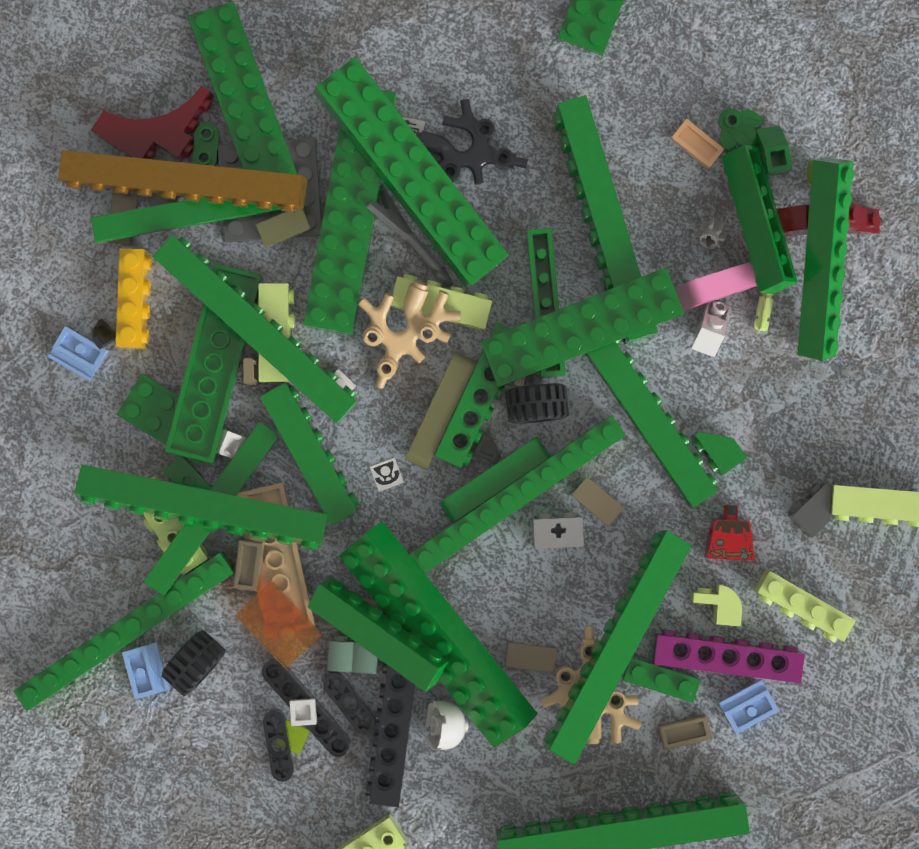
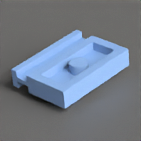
(77, 353)
(145, 670)
(748, 706)

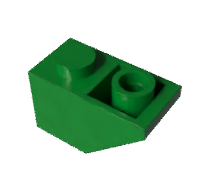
(774, 151)
(720, 450)

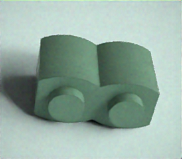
(350, 656)

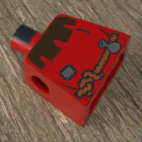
(730, 537)

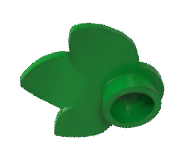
(742, 131)

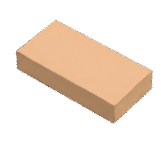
(697, 143)

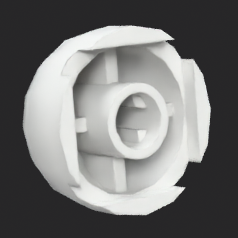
(446, 725)

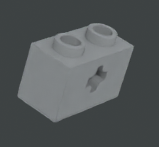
(570, 537)

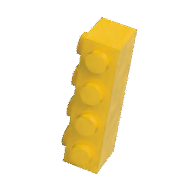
(133, 298)

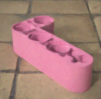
(716, 286)

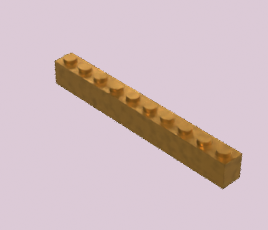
(183, 179)

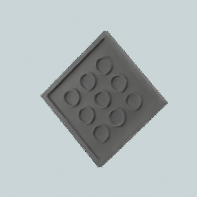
(305, 161)

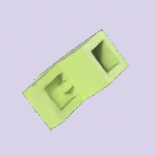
(726, 604)

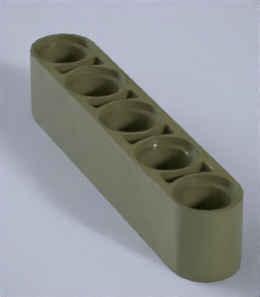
(441, 410)

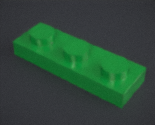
(661, 679)

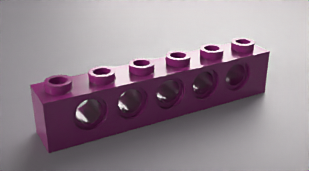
(789, 671)

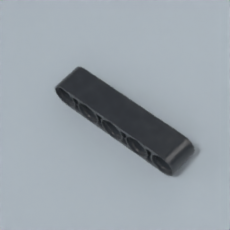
(325, 738)

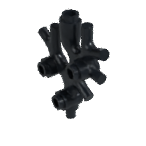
(477, 155)

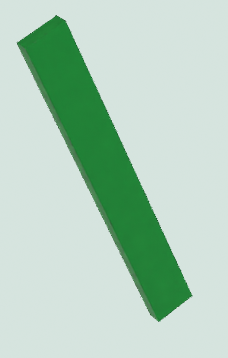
(167, 217)
(229, 482)

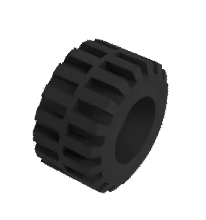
(537, 403)
(193, 662)

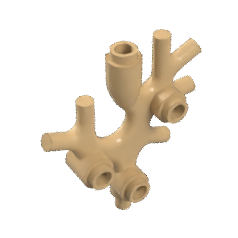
(404, 342)
(618, 717)

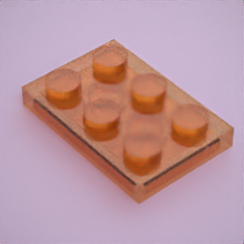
(278, 624)

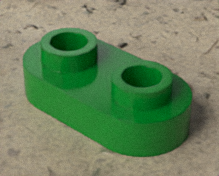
(206, 145)

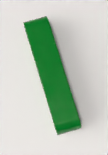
(494, 479)

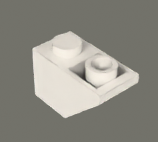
(711, 328)

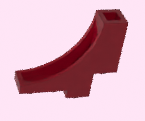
(169, 132)
(861, 220)

